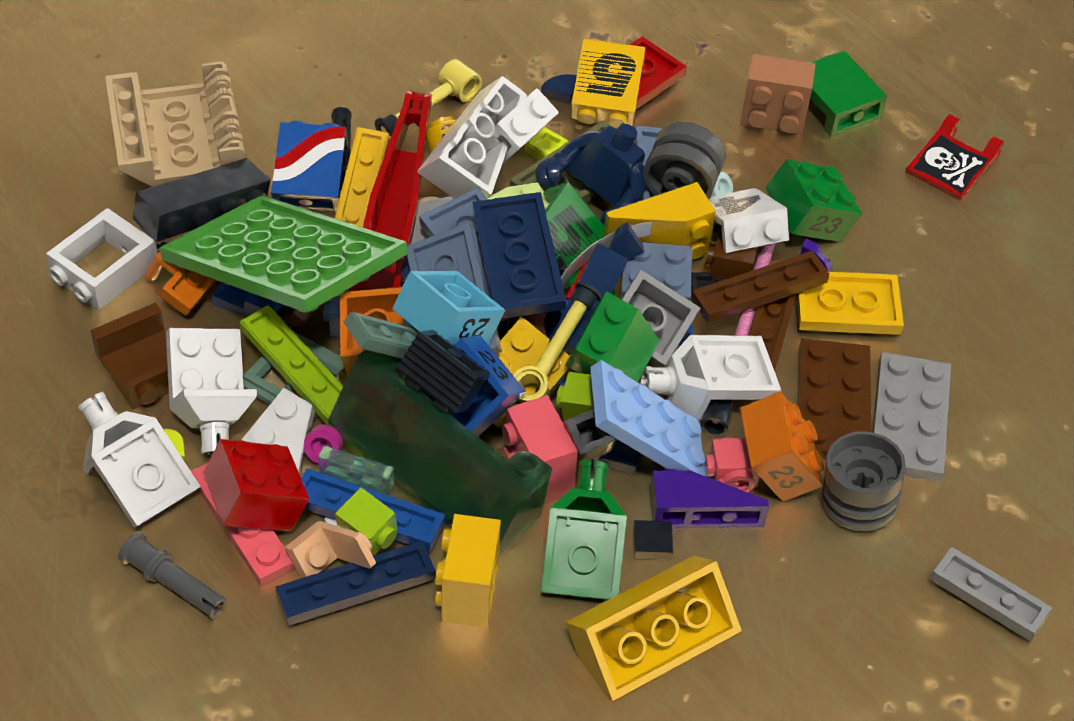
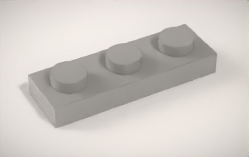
(991, 593)

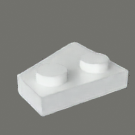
(284, 424)

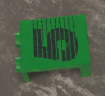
(571, 224)

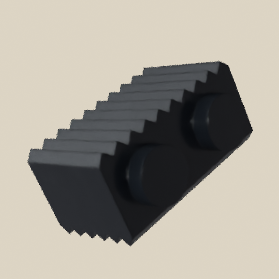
(442, 372)

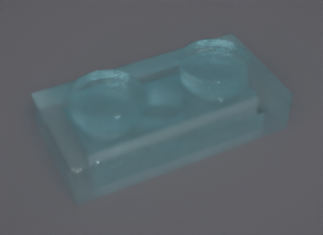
(357, 470)

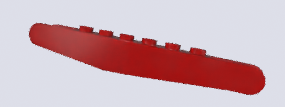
(397, 188)

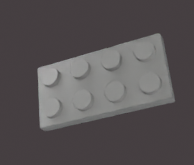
(914, 411)

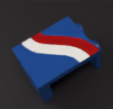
(309, 165)

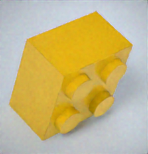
(468, 570)

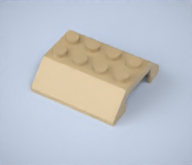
(174, 128)

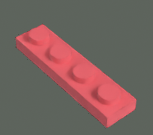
(257, 547)

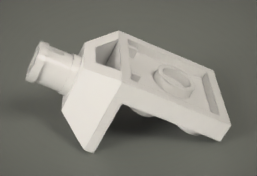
(713, 369)
(207, 381)
(135, 460)

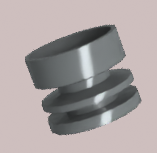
(863, 481)

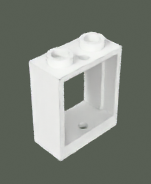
(119, 233)

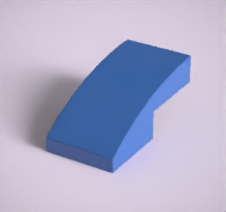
(241, 301)

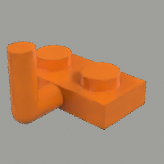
(184, 287)

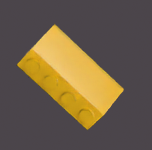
(654, 626)

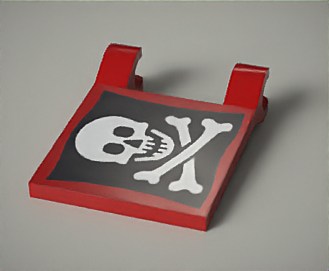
(951, 163)

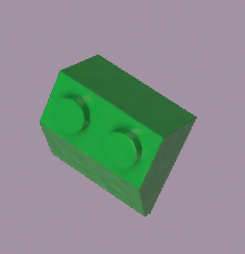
(616, 336)

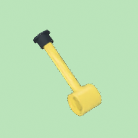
(455, 80)
(582, 300)

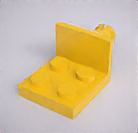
(524, 347)

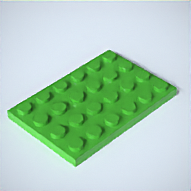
(284, 252)

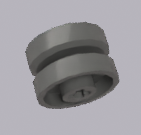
(684, 156)

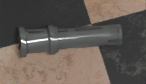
(159, 566)

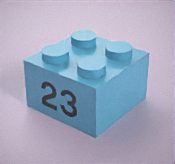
(447, 305)

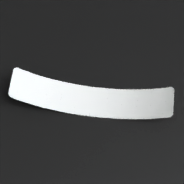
(641, 230)

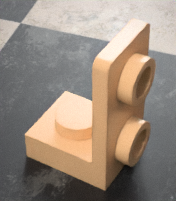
(324, 544)

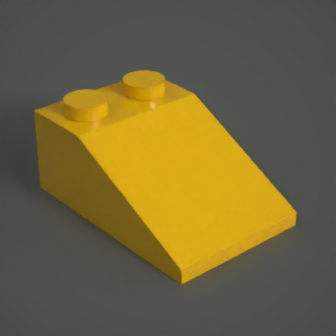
(676, 217)

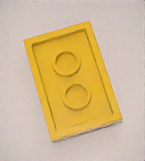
(852, 304)

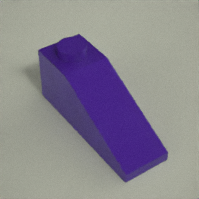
(702, 502)

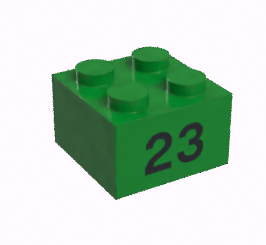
(814, 200)

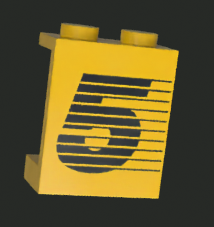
(607, 83)

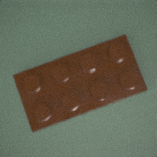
(834, 389)

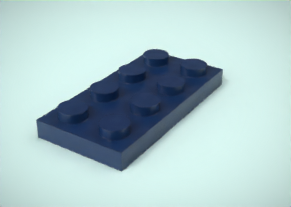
(519, 254)

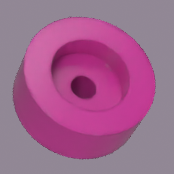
(318, 438)

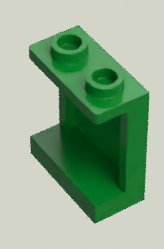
(845, 94)

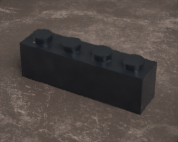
(197, 198)

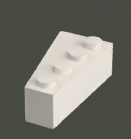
(473, 146)

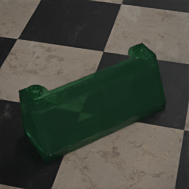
(434, 453)

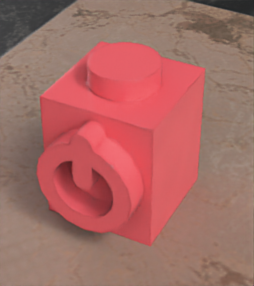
(731, 464)

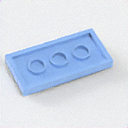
(645, 420)

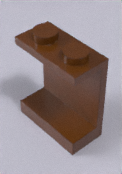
(135, 354)

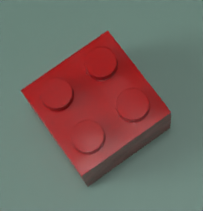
(255, 485)

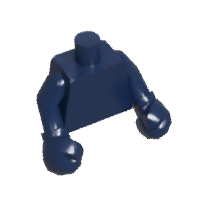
(602, 161)

